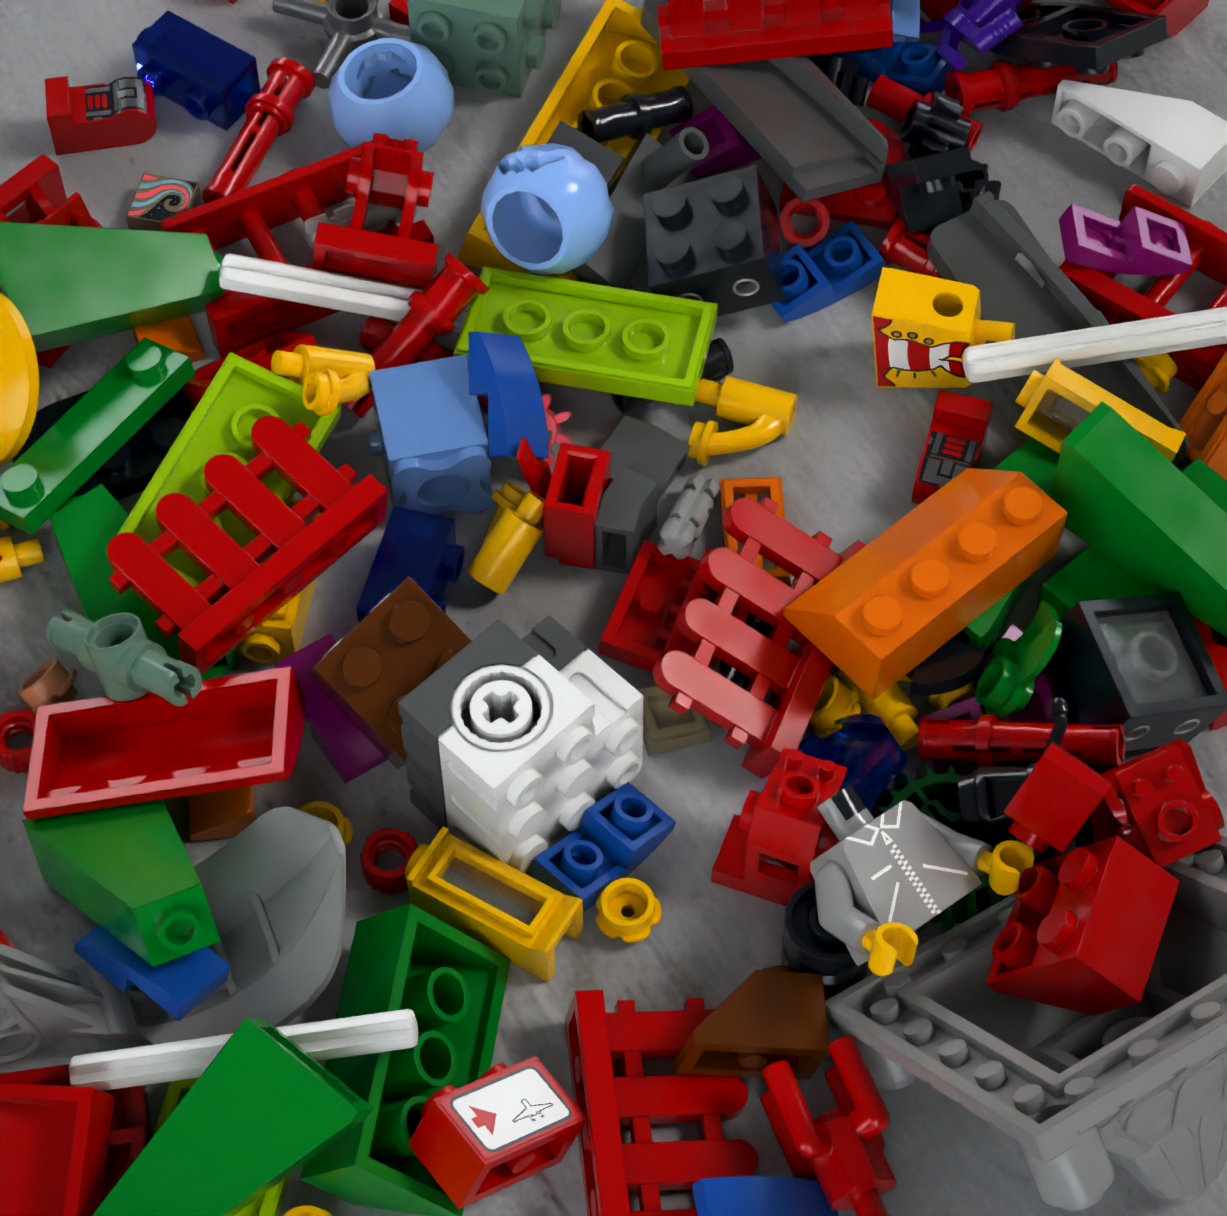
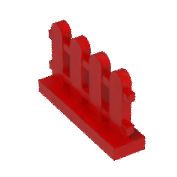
(756, 30)
(251, 589)
(792, 675)
(641, 1100)

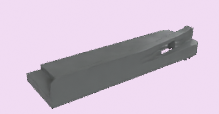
(792, 119)
(982, 252)

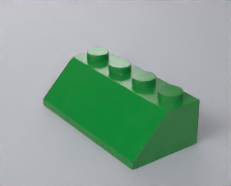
(457, 999)

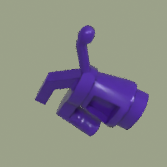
(976, 24)

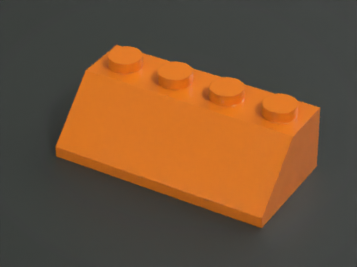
(929, 575)

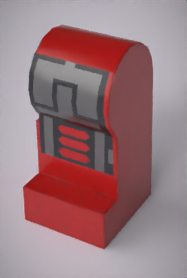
(99, 114)
(953, 441)

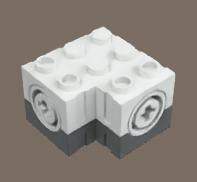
(519, 739)

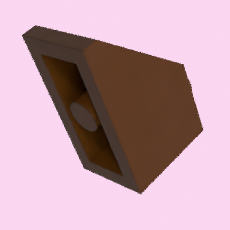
(763, 1021)

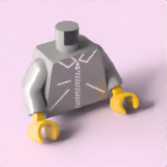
(898, 875)

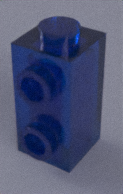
(196, 69)
(416, 547)

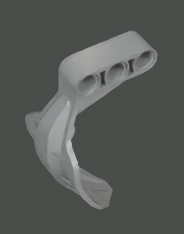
(280, 928)

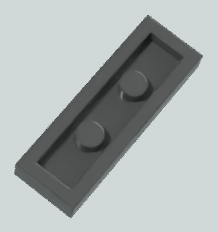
(644, 170)

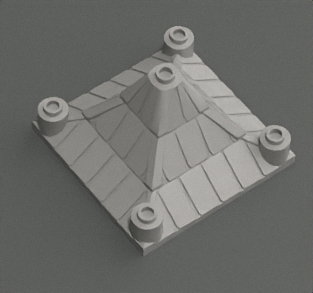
(1062, 1082)

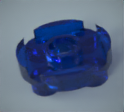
(865, 749)

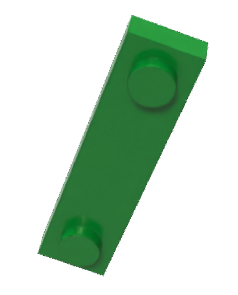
(90, 433)

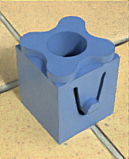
(431, 437)

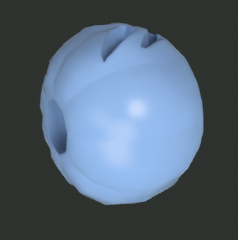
(391, 91)
(547, 208)

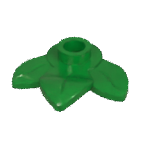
(1013, 665)

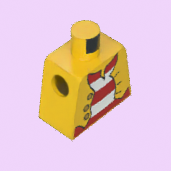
(925, 327)

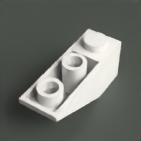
(1153, 136)

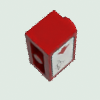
(495, 1130)

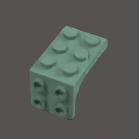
(485, 41)

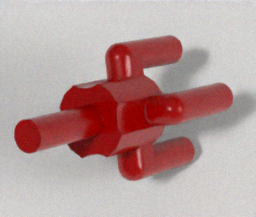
(840, 1145)

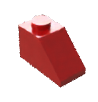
(1055, 800)

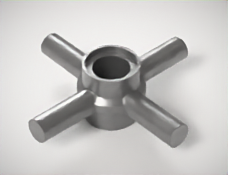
(346, 25)

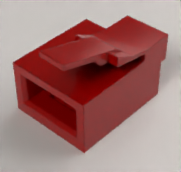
(570, 497)

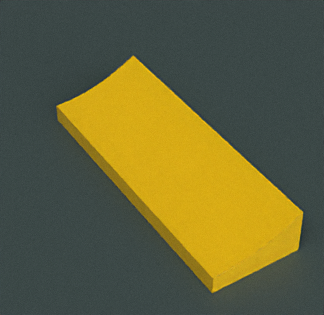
(609, 62)

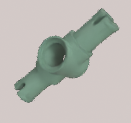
(124, 657)

